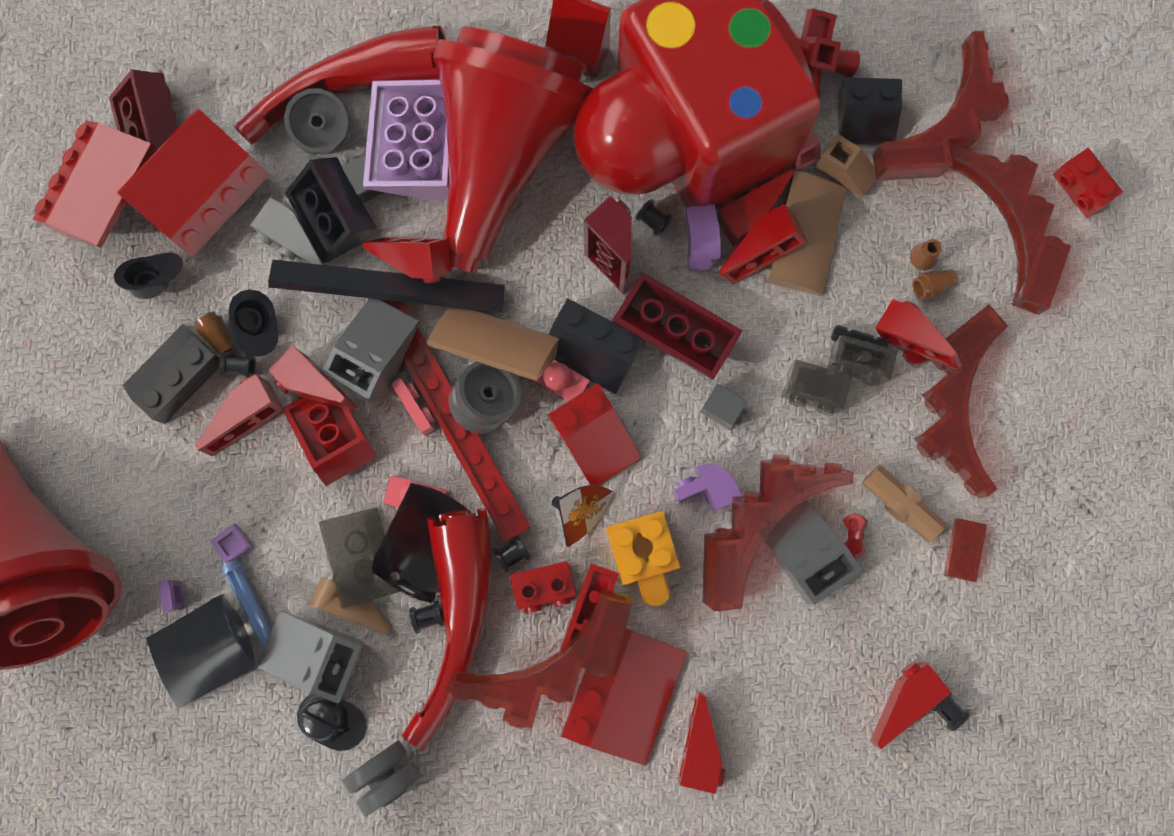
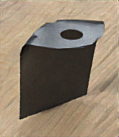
(408, 543)
(201, 651)

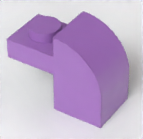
(702, 237)
(714, 481)

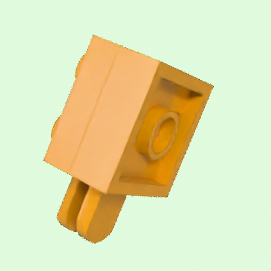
(644, 555)

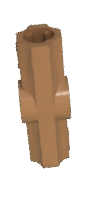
(904, 503)

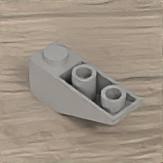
(283, 228)

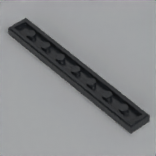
(385, 286)

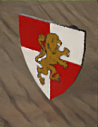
(581, 510)

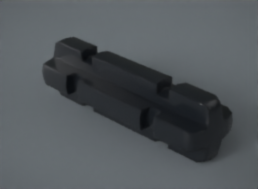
(841, 330)

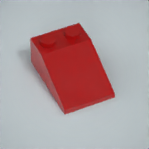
(580, 32)
(594, 435)
(329, 438)

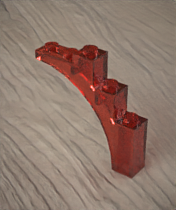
(975, 101)
(1027, 217)
(949, 398)
(754, 515)
(557, 677)

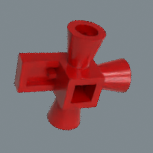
(822, 52)

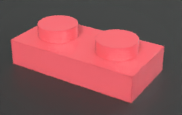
(408, 396)

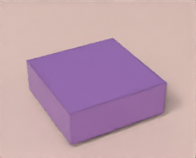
(231, 543)
(171, 595)

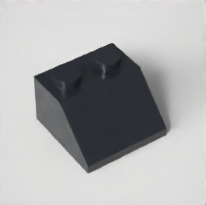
(869, 110)

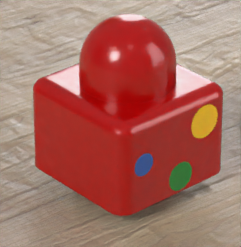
(698, 101)

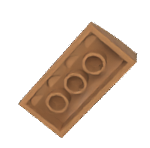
(818, 210)
(494, 342)

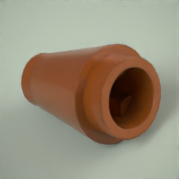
(926, 254)
(932, 284)
(214, 331)

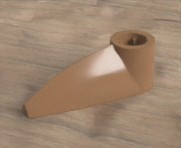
(364, 614)

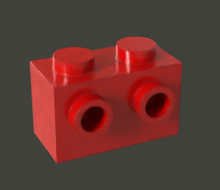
(1087, 182)
(542, 586)

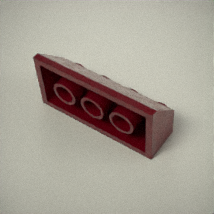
(144, 107)
(609, 241)
(677, 326)

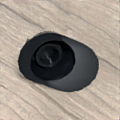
(148, 275)
(253, 323)
(331, 723)

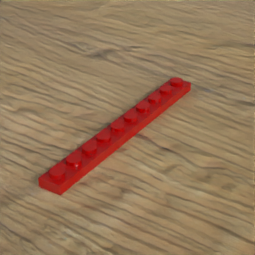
(466, 444)

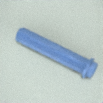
(248, 600)

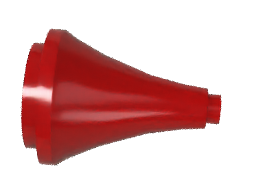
(503, 117)
(50, 581)

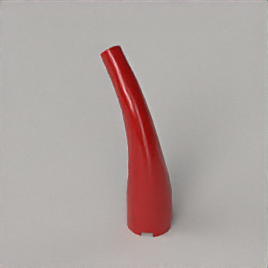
(387, 57)
(463, 575)

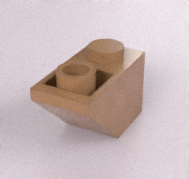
(847, 165)

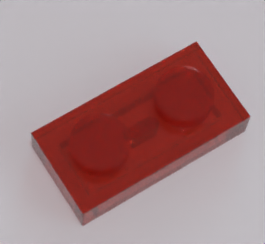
(965, 550)

